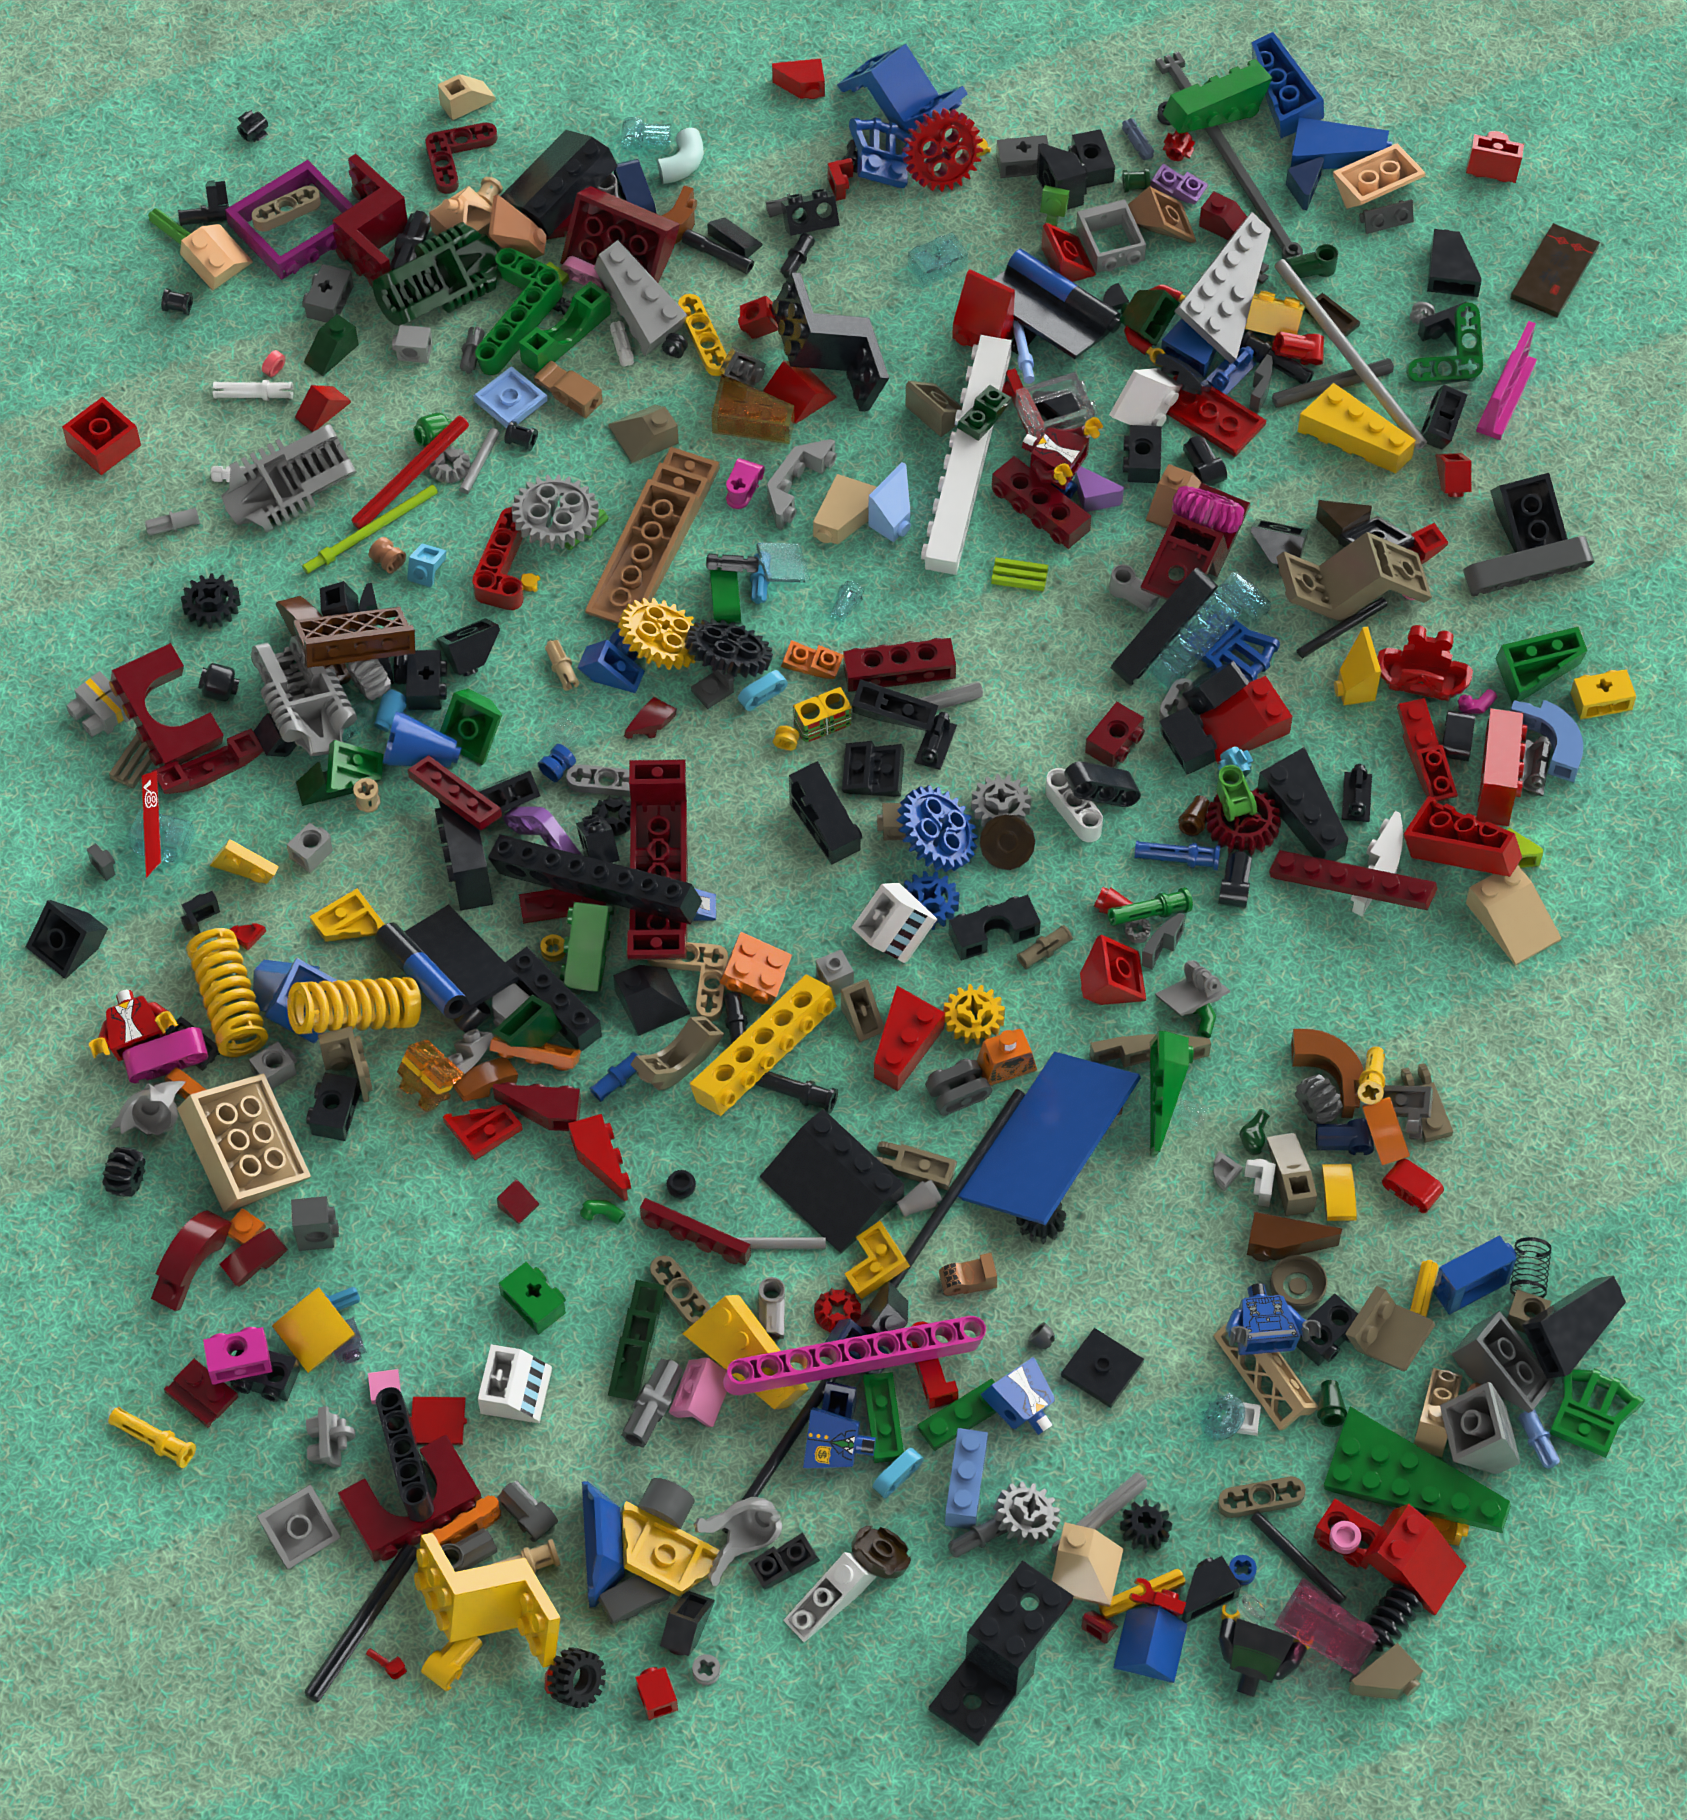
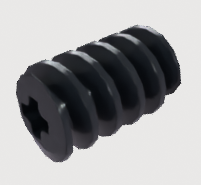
(1391, 1615)

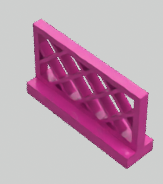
(1509, 387)

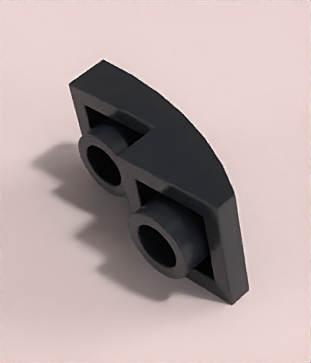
(781, 1563)

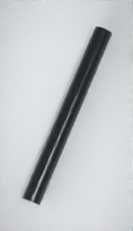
(1342, 627)
(1298, 1558)

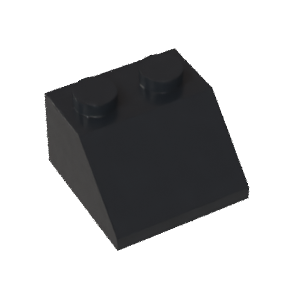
(1063, 171)

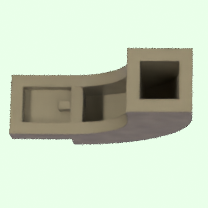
(681, 1056)

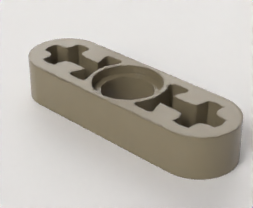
(264, 215)
(681, 1280)
(1281, 1484)

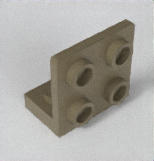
(341, 1049)
(1388, 1331)

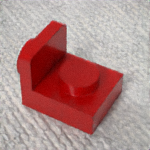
(838, 175)

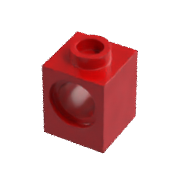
(757, 318)
(656, 1692)

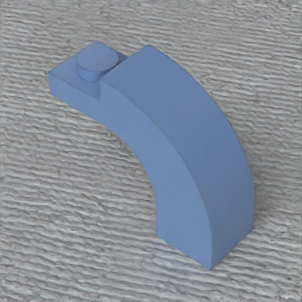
(1562, 733)

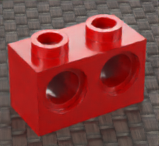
(1341, 1512)

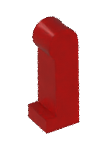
(933, 1382)

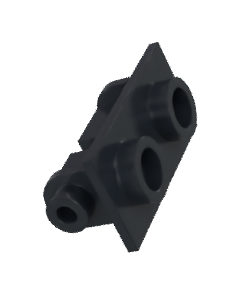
(936, 742)
(1357, 794)

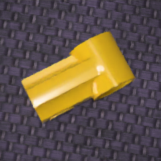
(448, 1664)

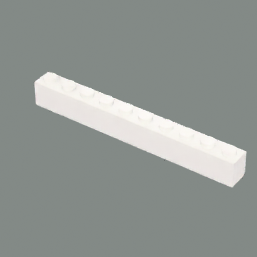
(964, 463)

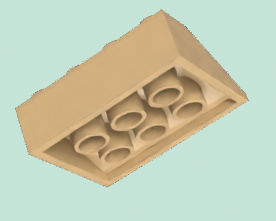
(243, 1141)

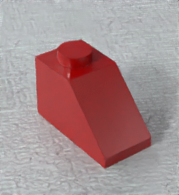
(800, 77)
(1454, 473)

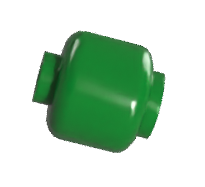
(429, 427)

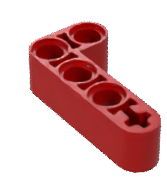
(501, 589)

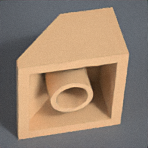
(213, 255)

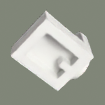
(1264, 1175)

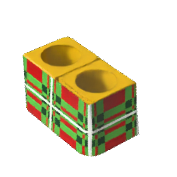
(822, 725)

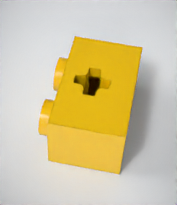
(1603, 694)

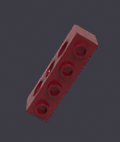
(1040, 503)
(911, 671)

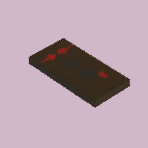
(1555, 270)

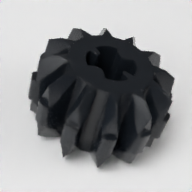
(124, 1171)
(1051, 1229)
(1134, 1528)

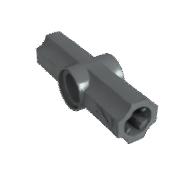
(652, 1402)

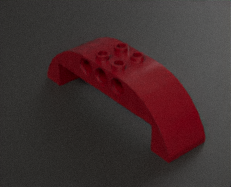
(658, 848)

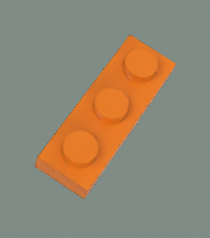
(560, 1057)

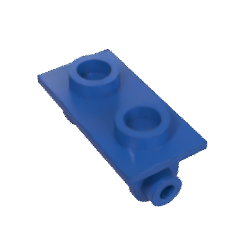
(1228, 375)

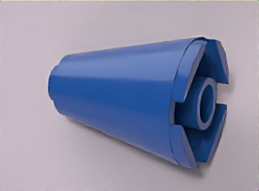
(414, 740)

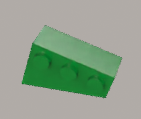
(586, 946)

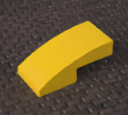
(1339, 1192)

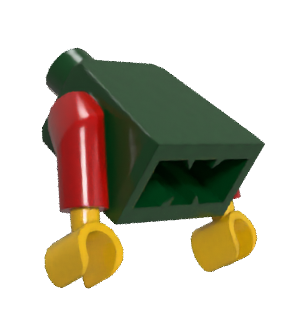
(1148, 317)

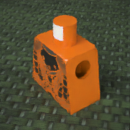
(1006, 1057)

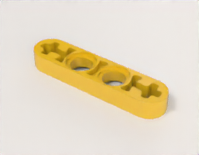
(702, 335)

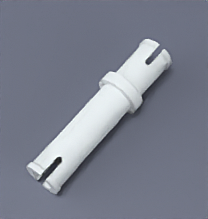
(253, 390)

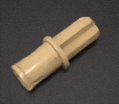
(561, 664)

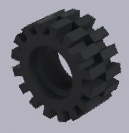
(564, 1674)

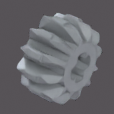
(369, 678)

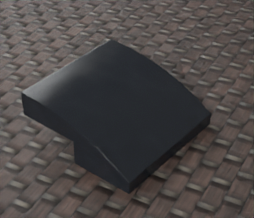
(873, 769)

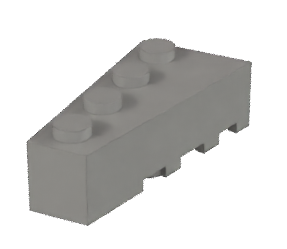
(638, 297)

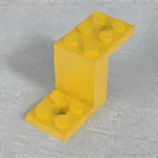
(487, 1600)

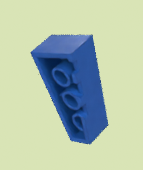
(1290, 90)

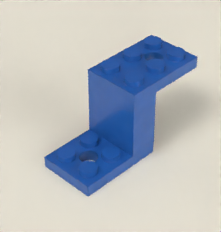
(901, 88)

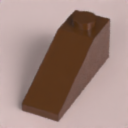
(1282, 1237)

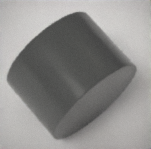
(667, 1501)

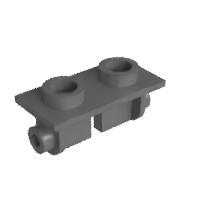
(1387, 216)
(1536, 765)

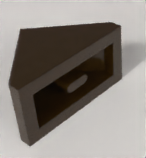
(1340, 516)

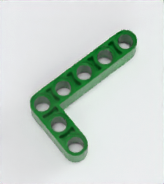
(540, 294)

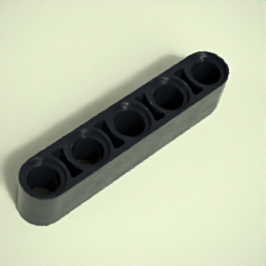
(1164, 626)
(404, 1454)

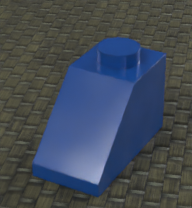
(610, 667)

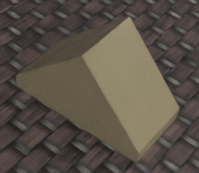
(861, 1010)

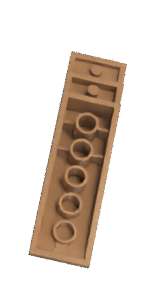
(653, 533)

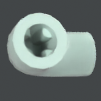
(686, 160)

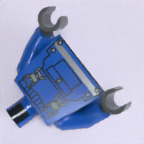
(1267, 1324)

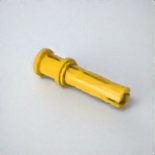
(1372, 1079)
(162, 1441)

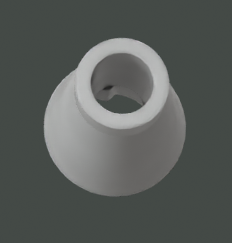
(920, 1198)

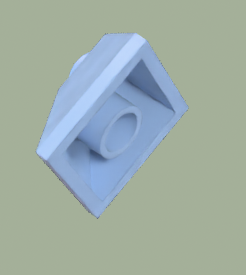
(890, 505)

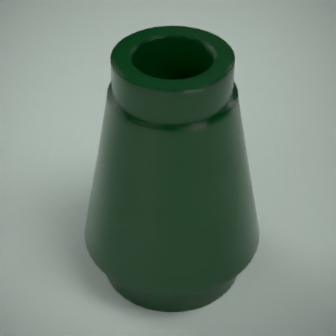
(1331, 1404)

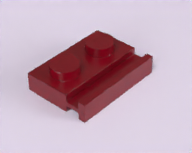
(198, 1395)

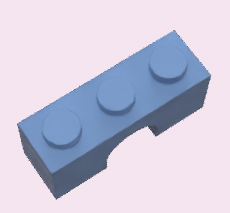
(966, 1478)

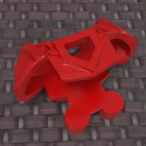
(1426, 661)

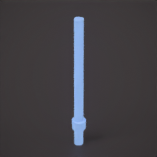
(1025, 359)

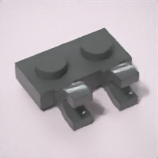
(1413, 1103)

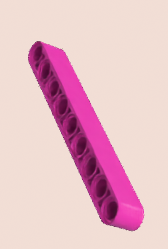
(844, 1364)

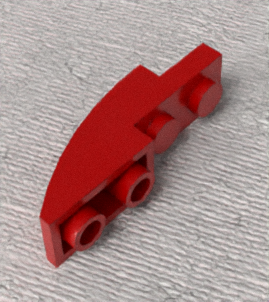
(1424, 750)

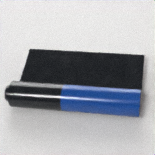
(1056, 306)
(447, 961)

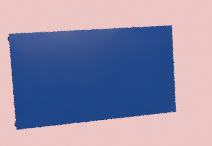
(1049, 1137)

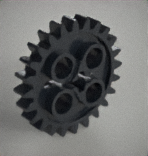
(728, 648)

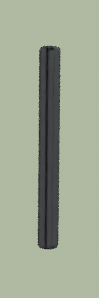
(361, 1623)

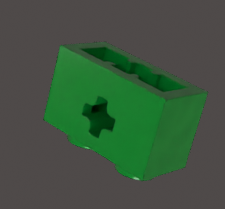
(539, 1311)

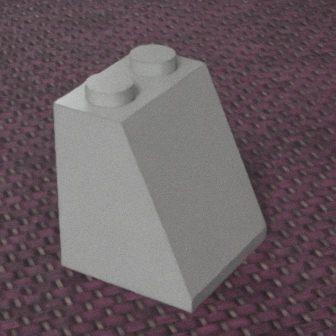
(1480, 1430)

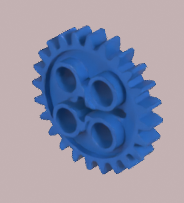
(937, 828)

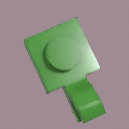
(1054, 203)

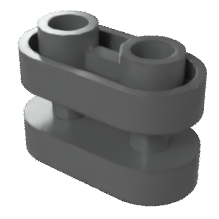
(958, 1086)

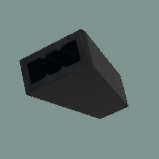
(1573, 1324)

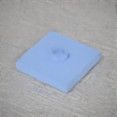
(510, 397)

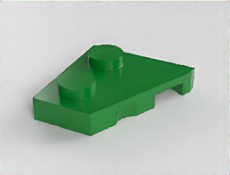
(350, 764)

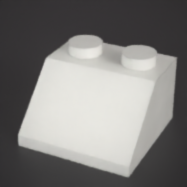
(1146, 398)

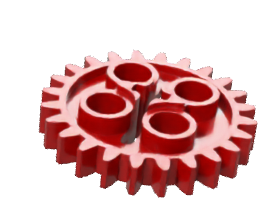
(951, 168)

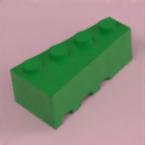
(1219, 99)

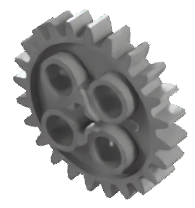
(539, 503)

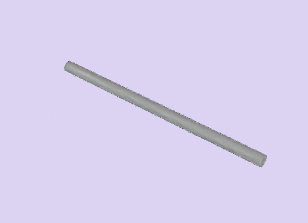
(1349, 353)

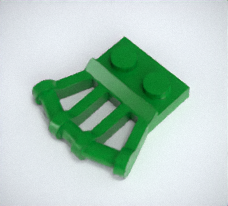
(1585, 1425)

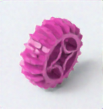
(1208, 509)

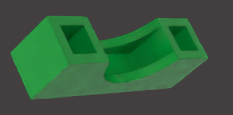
(585, 312)

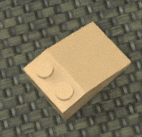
(1513, 914)

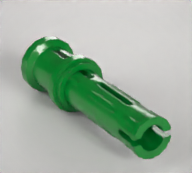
(1161, 905)

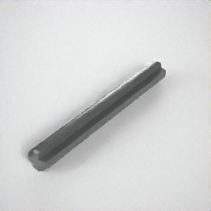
(1318, 386)

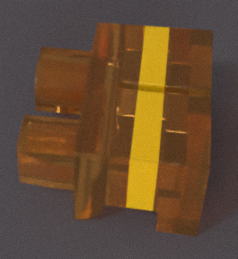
(428, 1073)

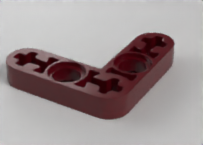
(449, 146)

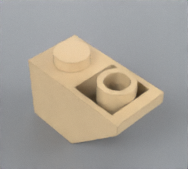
(463, 95)

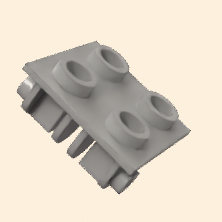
(1194, 991)

